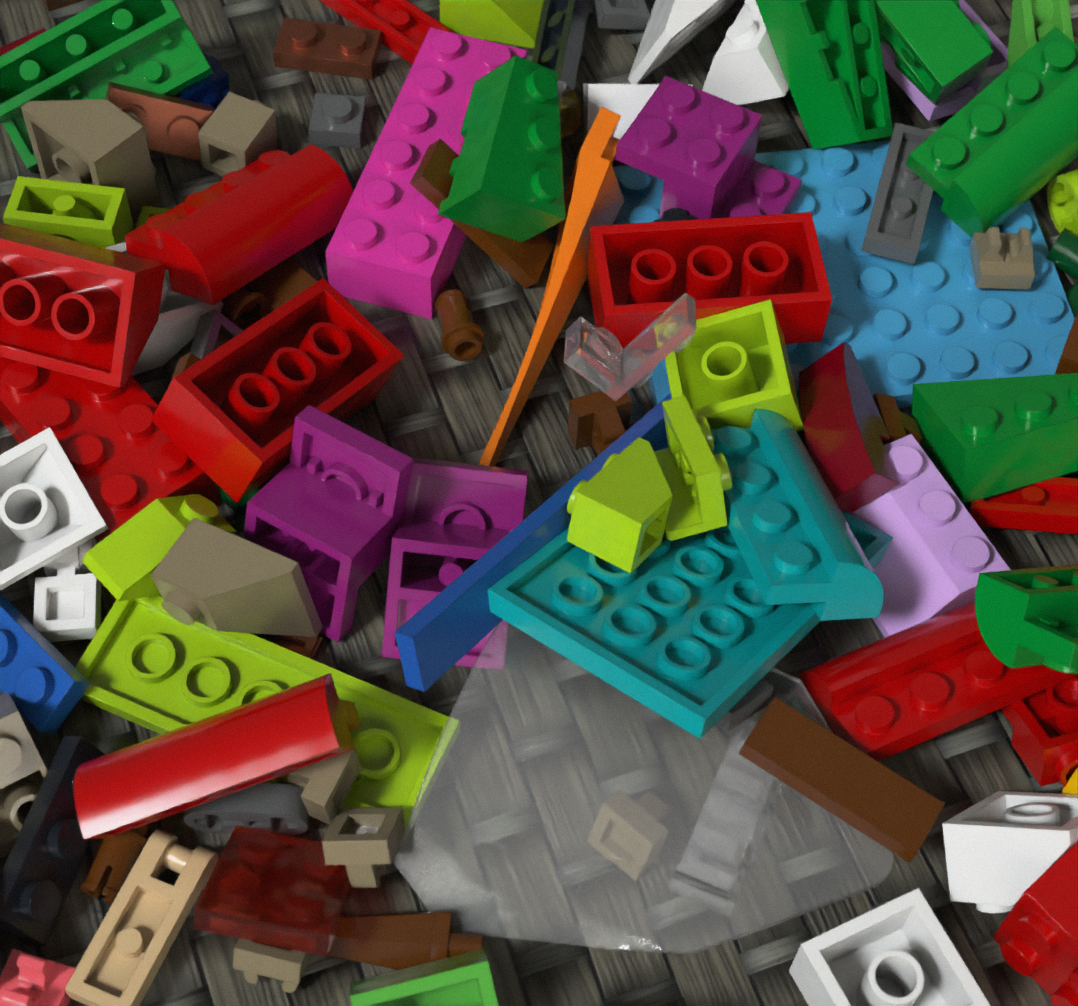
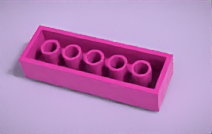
(390, 238)

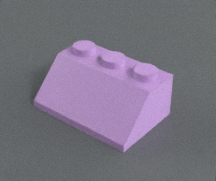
(934, 542)

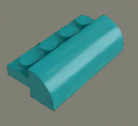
(791, 523)

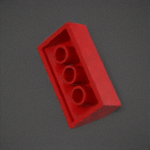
(75, 305)

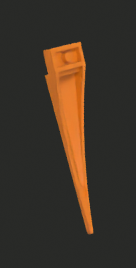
(590, 200)

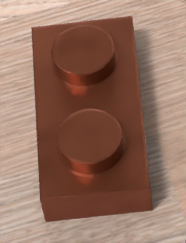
(327, 48)
(169, 120)

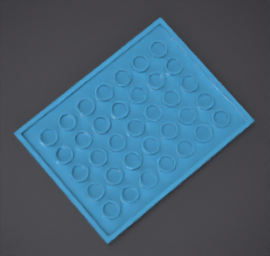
(896, 315)

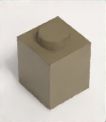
(237, 134)

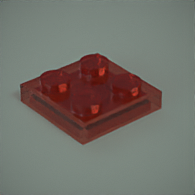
(274, 892)

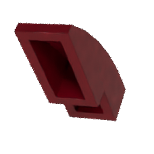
(845, 430)

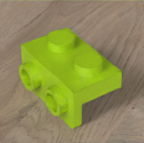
(692, 473)

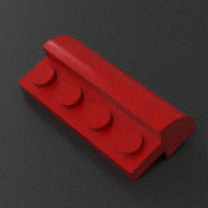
(245, 222)
(919, 684)
(213, 758)

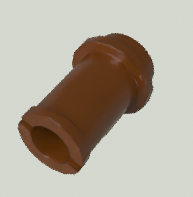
(460, 335)
(115, 859)

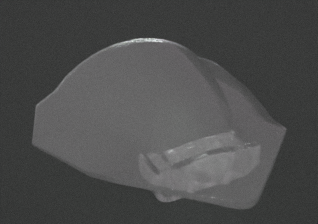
(609, 826)

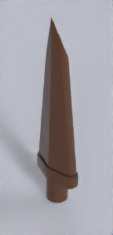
(401, 939)

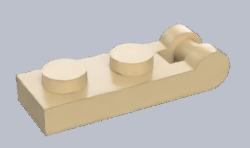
(141, 924)

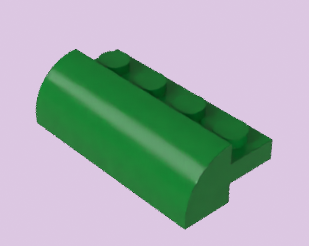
(111, 41)
(1006, 138)
(1030, 616)

